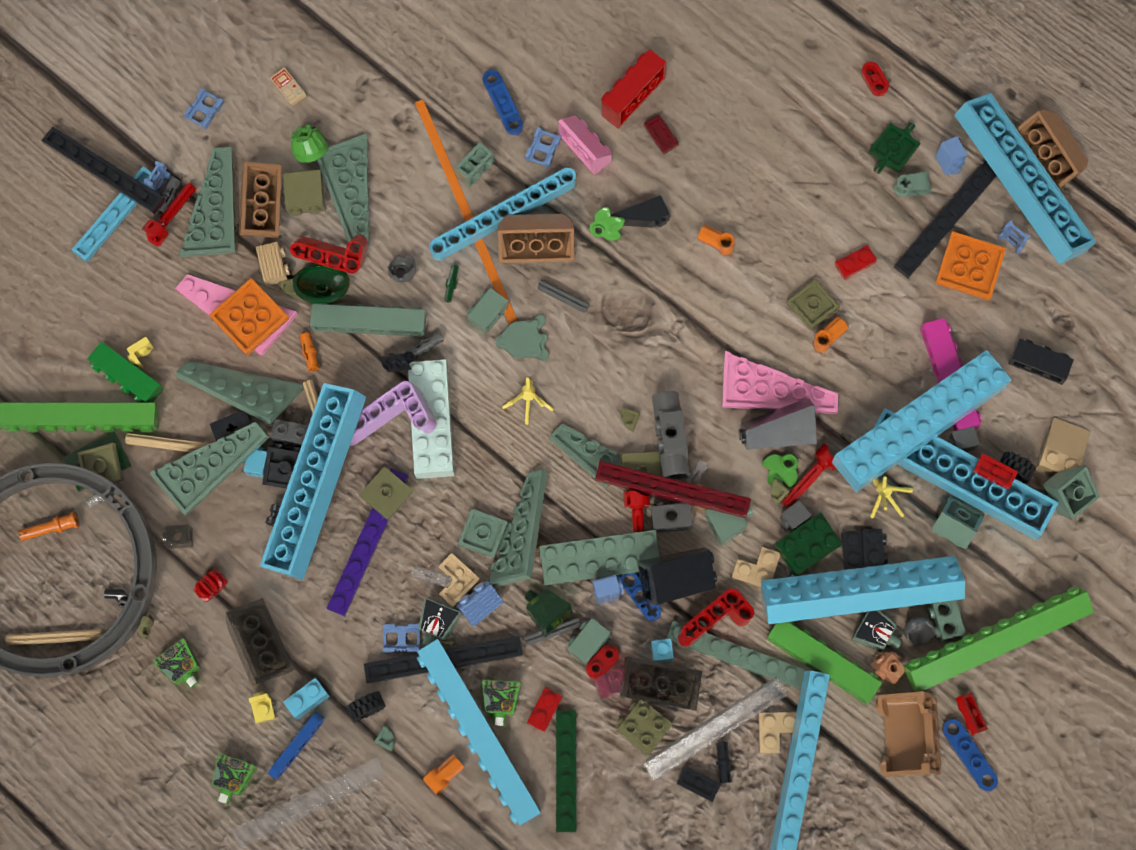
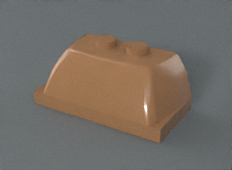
(1053, 146)
(260, 200)
(536, 238)

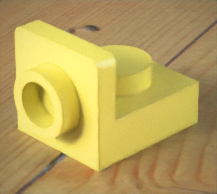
(138, 350)
(262, 707)

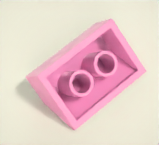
(584, 143)

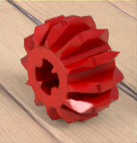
(210, 585)

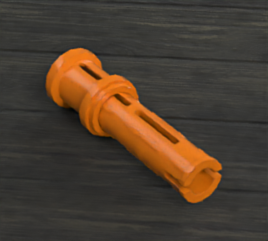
(58, 524)

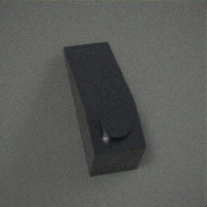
(645, 214)

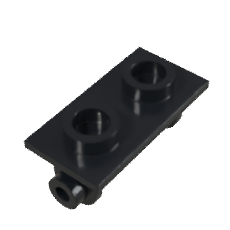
(397, 362)

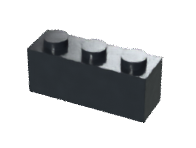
(1041, 361)

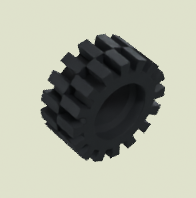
(1024, 467)
(366, 706)

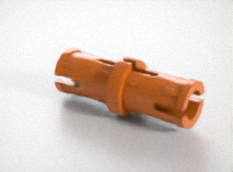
(309, 352)

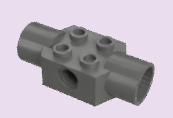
(670, 421)

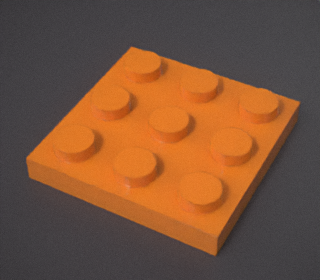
(970, 266)
(249, 317)

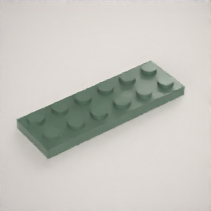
(596, 557)

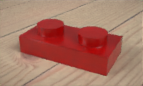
(855, 262)
(995, 471)
(544, 710)
(971, 713)

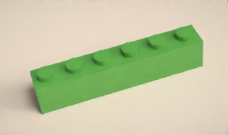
(821, 659)

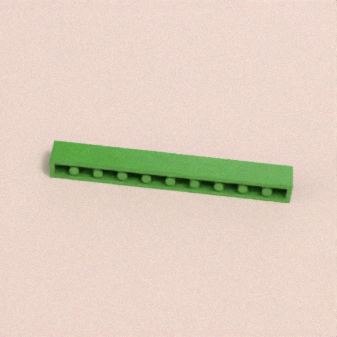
(79, 417)
(998, 639)

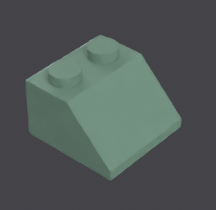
(1072, 490)
(957, 522)

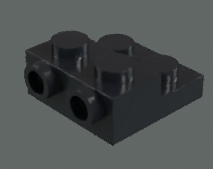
(279, 464)
(863, 548)

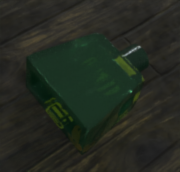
(547, 610)

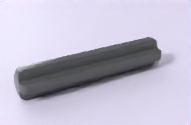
(563, 296)
(566, 626)

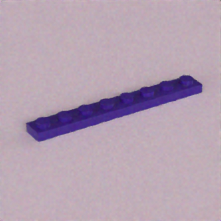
(360, 559)

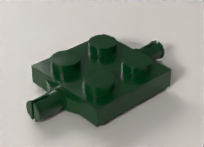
(894, 148)

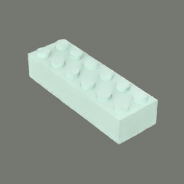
(433, 450)

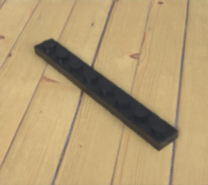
(103, 170)
(945, 220)
(459, 656)

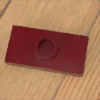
(661, 134)

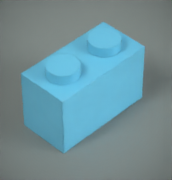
(306, 699)

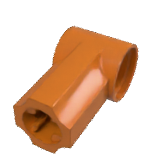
(715, 239)
(830, 334)
(439, 777)

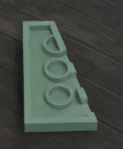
(583, 450)

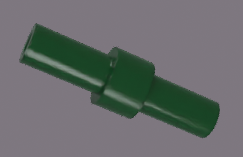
(451, 283)

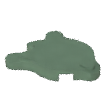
(524, 340)

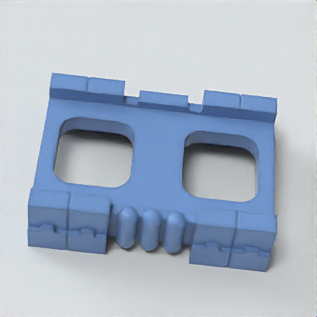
(199, 106)
(538, 146)
(162, 173)
(1007, 231)
(401, 631)

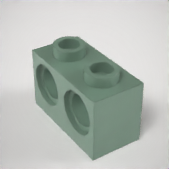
(474, 164)
(952, 618)

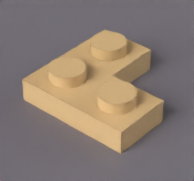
(754, 574)
(462, 580)
(771, 727)

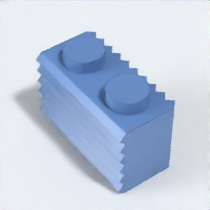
(951, 156)
(607, 589)
(479, 603)

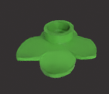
(609, 224)
(780, 471)

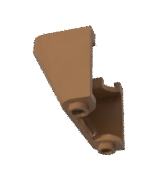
(910, 734)

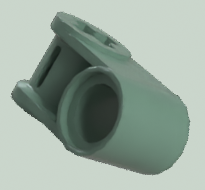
(915, 184)

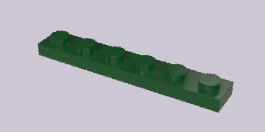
(565, 771)

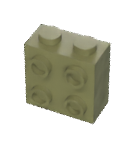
(304, 192)
(643, 727)

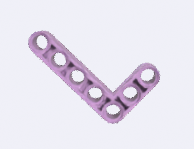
(402, 402)

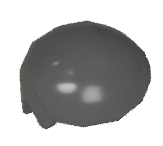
(402, 268)
(919, 631)

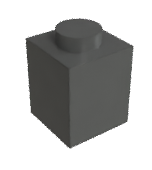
(965, 439)
(794, 516)

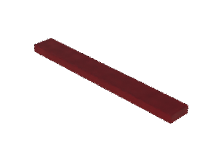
(672, 489)

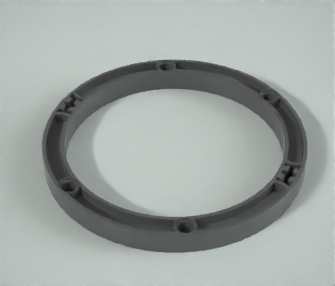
(144, 569)

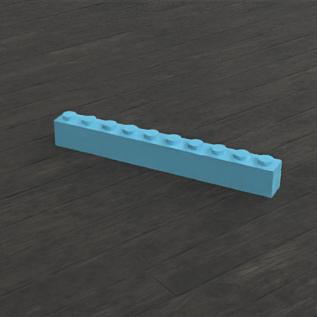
(478, 732)
(800, 761)

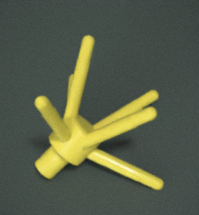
(528, 394)
(885, 491)

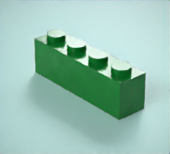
(124, 373)

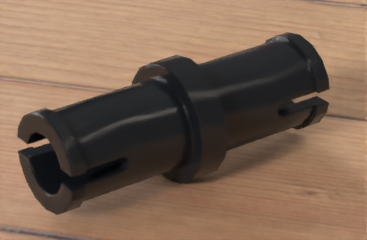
(723, 762)

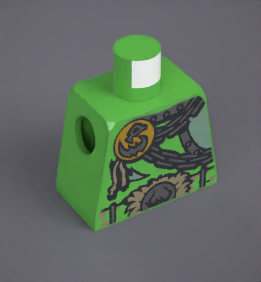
(179, 664)
(500, 699)
(232, 777)

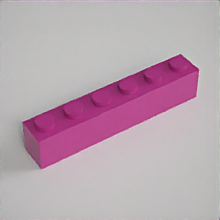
(945, 361)

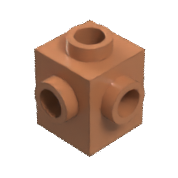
(888, 666)

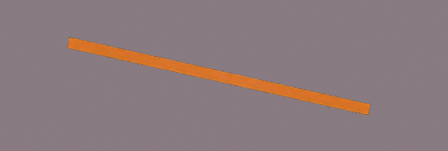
(463, 205)

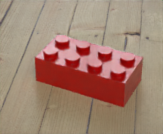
(633, 88)

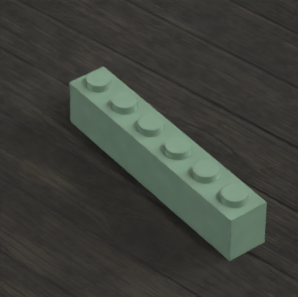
(368, 320)

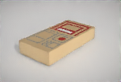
(288, 86)

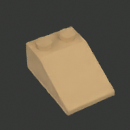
(1062, 448)

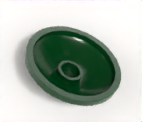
(320, 284)

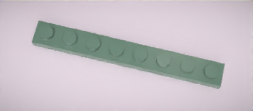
(742, 657)

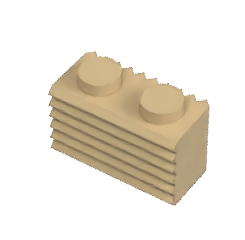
(272, 263)

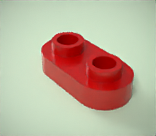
(876, 79)
(602, 662)

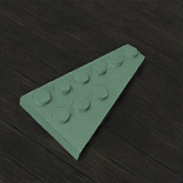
(346, 177)
(213, 215)
(249, 392)
(203, 470)
(520, 537)

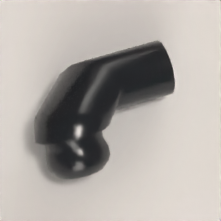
(117, 594)

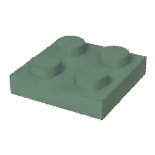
(482, 533)

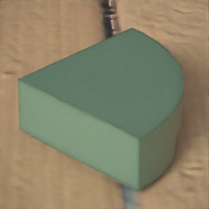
(385, 738)

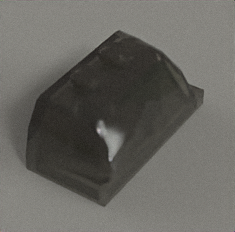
(258, 642)
(660, 683)

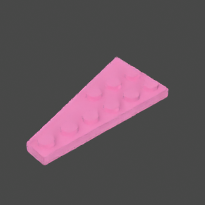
(209, 296)
(763, 388)

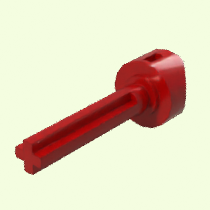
(154, 229)
(824, 461)
(636, 502)

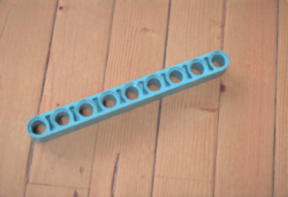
(506, 206)

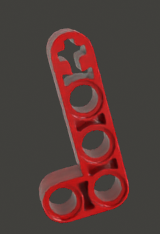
(306, 247)
(711, 619)

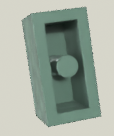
(487, 311)
(588, 642)

